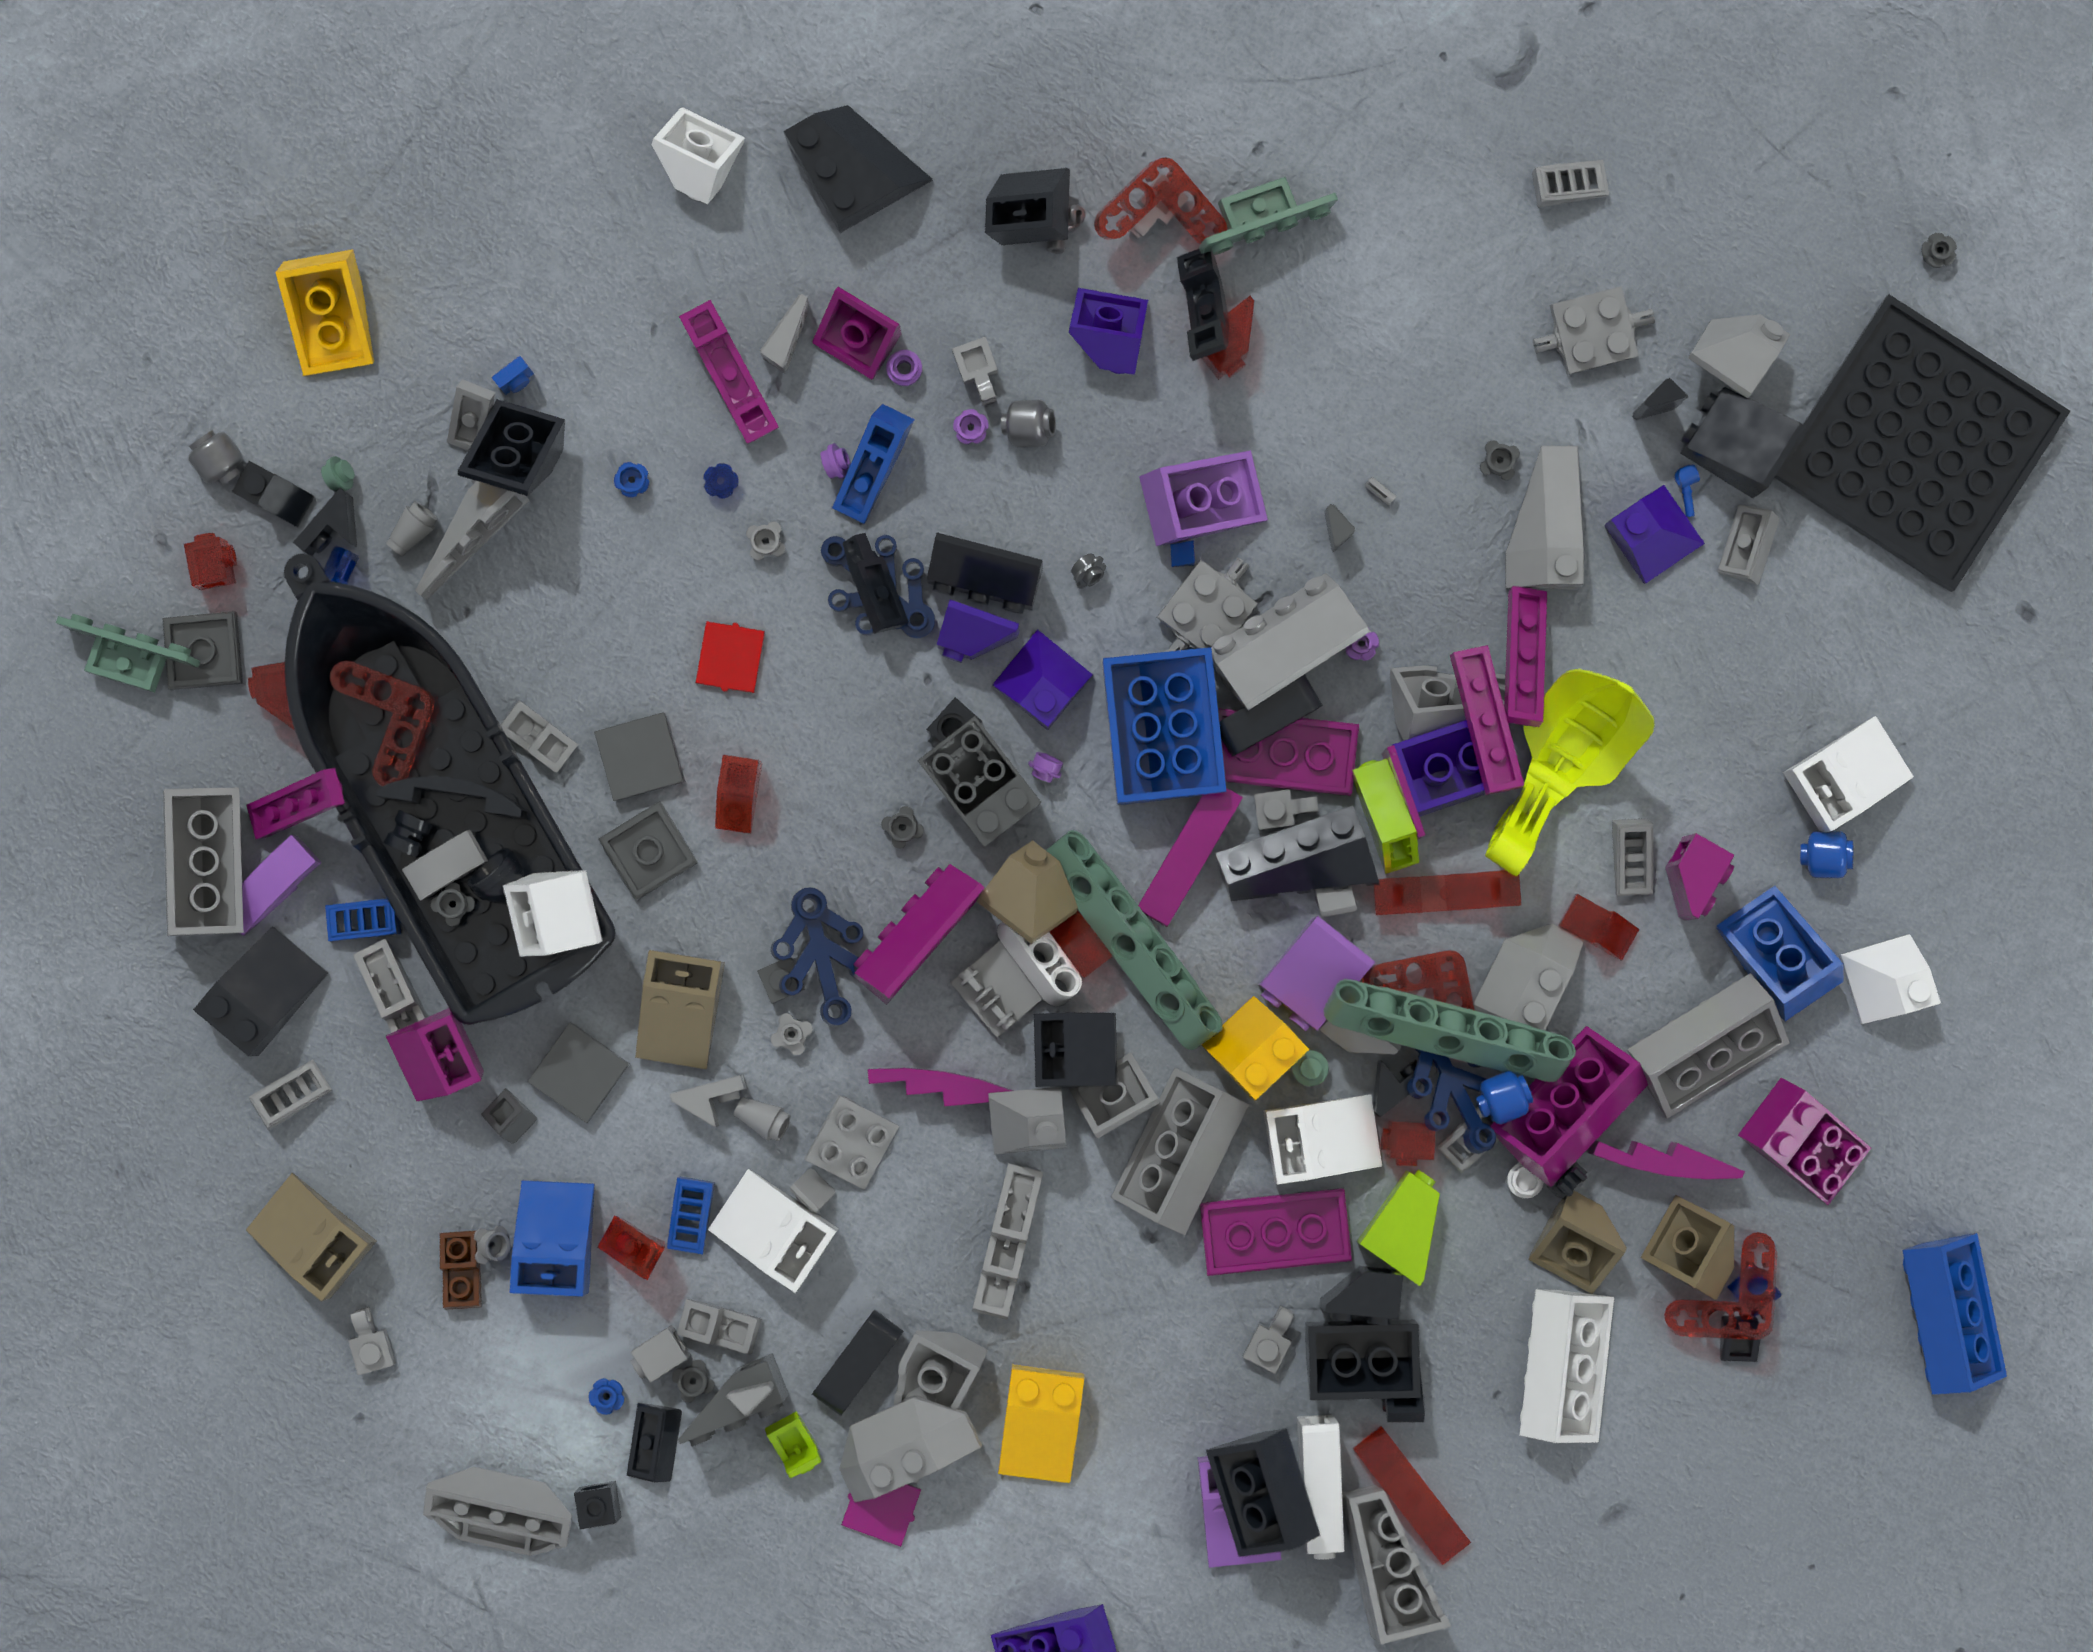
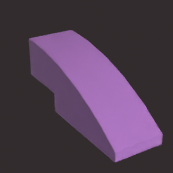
(275, 880)

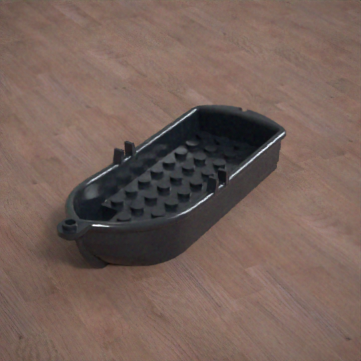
(479, 958)

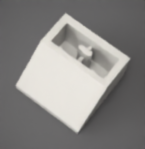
(552, 912)

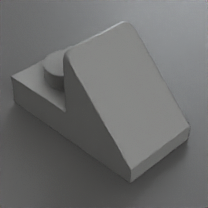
(469, 412)
(700, 1101)

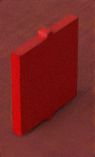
(730, 657)

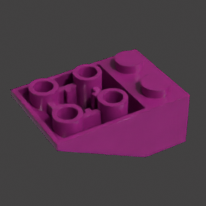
(1804, 1140)

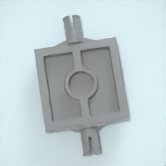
(1594, 330)
(1207, 606)

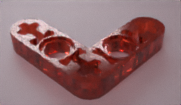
(1168, 194)
(395, 703)
(1431, 975)
(1747, 1305)

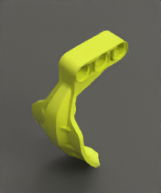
(1584, 740)

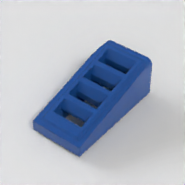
(392, 923)
(695, 1185)

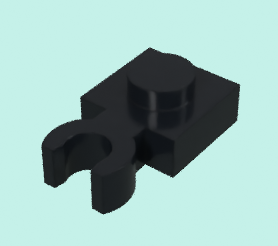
(1568, 1181)

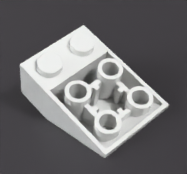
(1848, 775)
(1322, 1139)
(773, 1230)

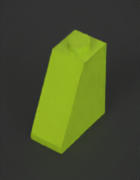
(1386, 815)
(1404, 1226)

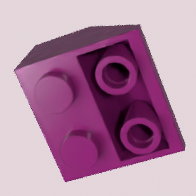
(1695, 873)
(436, 1056)

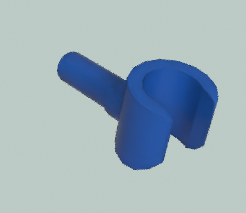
(1684, 478)

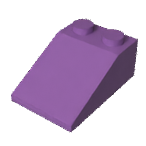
(1203, 497)

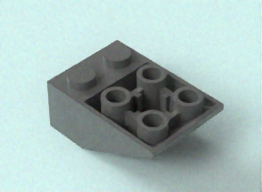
(979, 781)
(723, 1413)

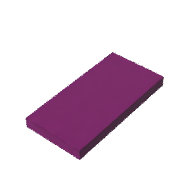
(1300, 757)
(1275, 1231)

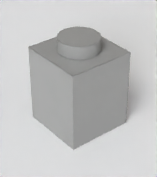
(659, 1354)

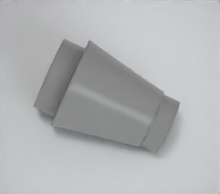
(411, 528)
(763, 1118)

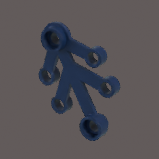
(915, 595)
(819, 950)
(1451, 1082)

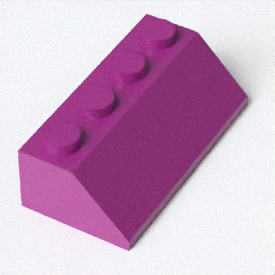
(918, 932)
(1573, 1110)

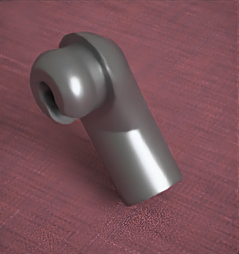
(1076, 217)

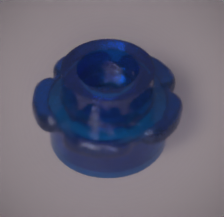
(727, 487)

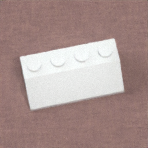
(1566, 1366)

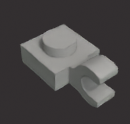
(1158, 213)
(977, 364)
(1277, 808)
(1268, 1344)
(371, 1347)

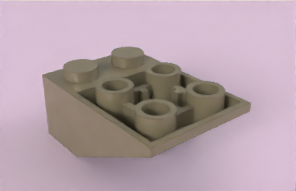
(678, 1009)
(310, 1238)

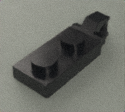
(874, 585)

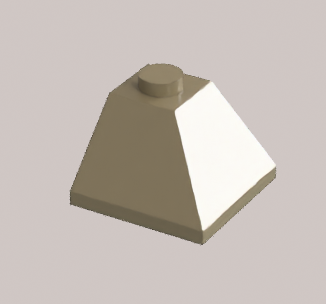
(1030, 893)
(1579, 1243)
(1693, 1247)

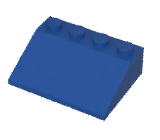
(1164, 726)

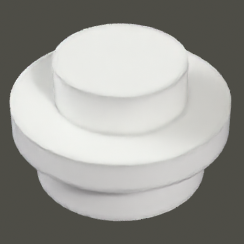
(1522, 1182)

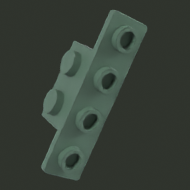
(1261, 210)
(126, 659)

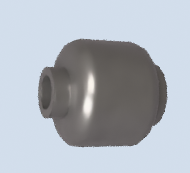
(1028, 423)
(215, 457)

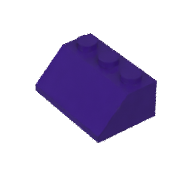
(1441, 768)

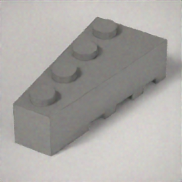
(1390, 1577)

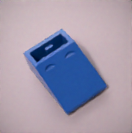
(553, 1239)

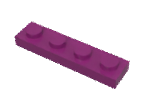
(1525, 656)
(1486, 720)
(295, 803)

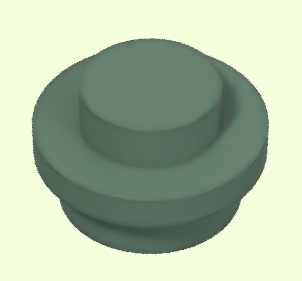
(338, 474)
(1311, 1068)

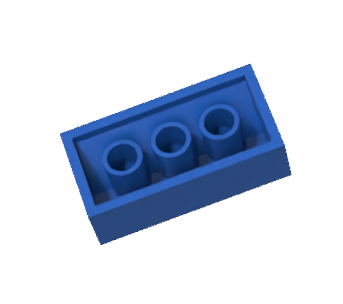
(1954, 1314)

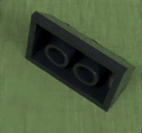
(984, 573)
(1362, 1360)
(1263, 1493)

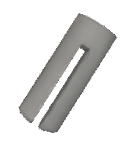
(1380, 491)

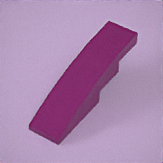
(1188, 855)
(956, 1088)
(1677, 1161)

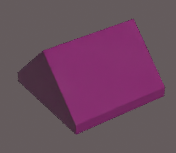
(856, 333)

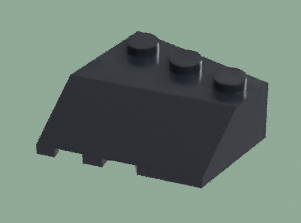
(852, 165)

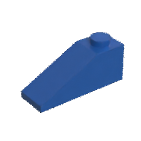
(873, 462)

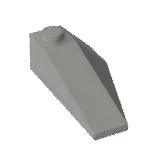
(477, 520)
(1548, 532)
(938, 1368)

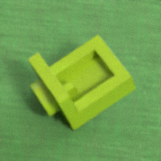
(794, 1444)

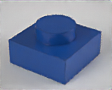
(513, 376)

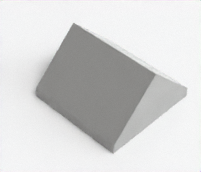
(1114, 1105)

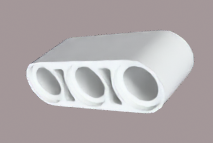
(1042, 974)

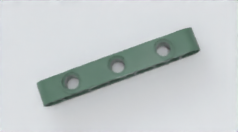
(1136, 943)
(1449, 1030)

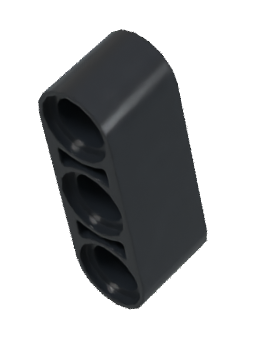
(1273, 714)
(857, 1362)

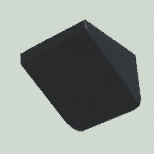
(1739, 1349)

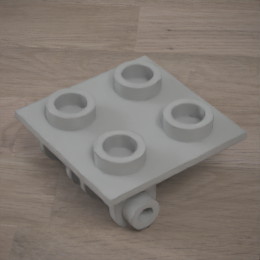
(997, 989)
(851, 1142)

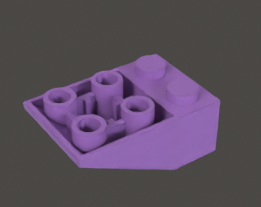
(1219, 1540)

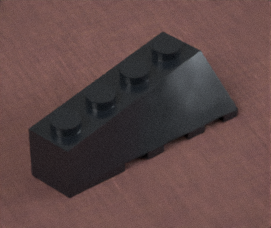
(1300, 859)

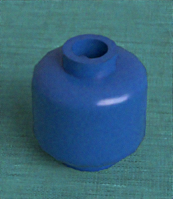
(1827, 854)
(1504, 1097)

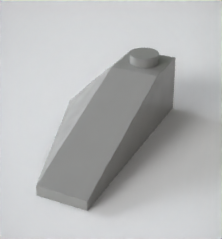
(1427, 699)

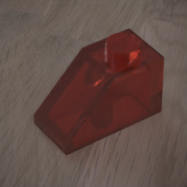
(1231, 359)
(270, 690)
(1081, 944)

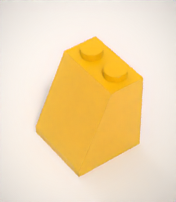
(1255, 1048)

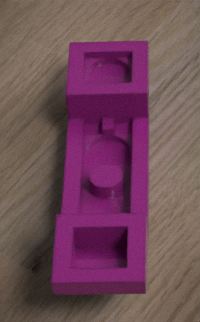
(728, 371)

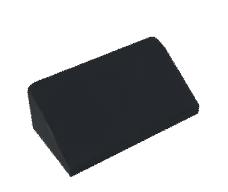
(1663, 399)
(654, 1442)

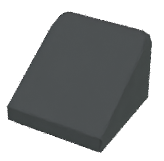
(1338, 527)
(509, 1116)

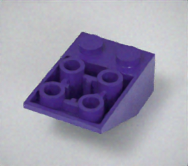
(1069, 1631)

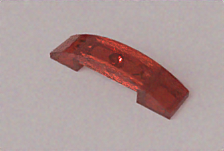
(1447, 892)
(1411, 1495)

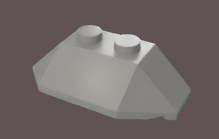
(1530, 976)
(904, 1446)
(499, 1511)

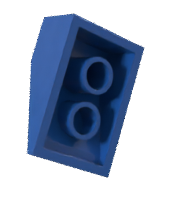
(1782, 952)

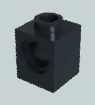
(954, 711)
(597, 1505)

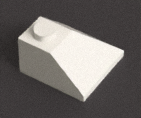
(696, 154)
(1889, 979)

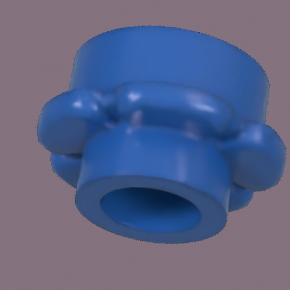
(622, 477)
(615, 1391)

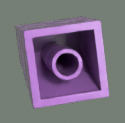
(1310, 972)

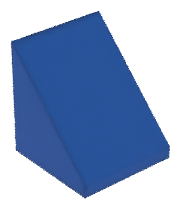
(1182, 554)

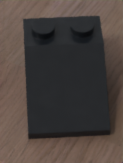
(514, 448)
(261, 992)

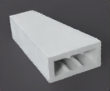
(1322, 1479)

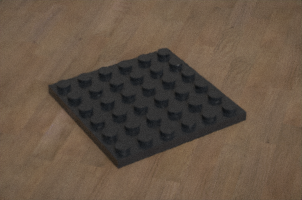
(1921, 443)

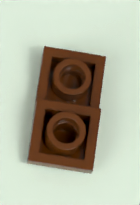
(460, 1270)

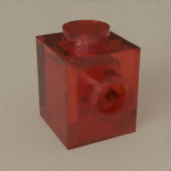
(210, 561)
(1408, 1142)

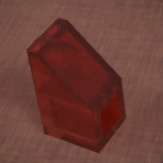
(737, 793)

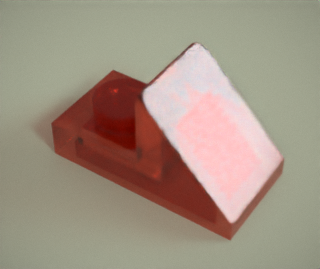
(1599, 926)
(631, 1247)

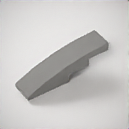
(389, 986)
(1007, 1241)

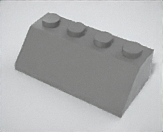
(1287, 641)
(202, 861)
(1710, 1045)
(1179, 1151)

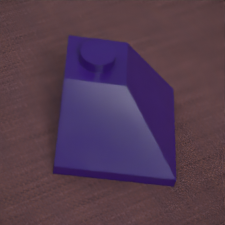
(1109, 328)
(1654, 534)
(973, 632)
(1042, 679)

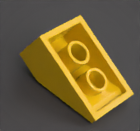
(326, 311)
(1041, 1423)

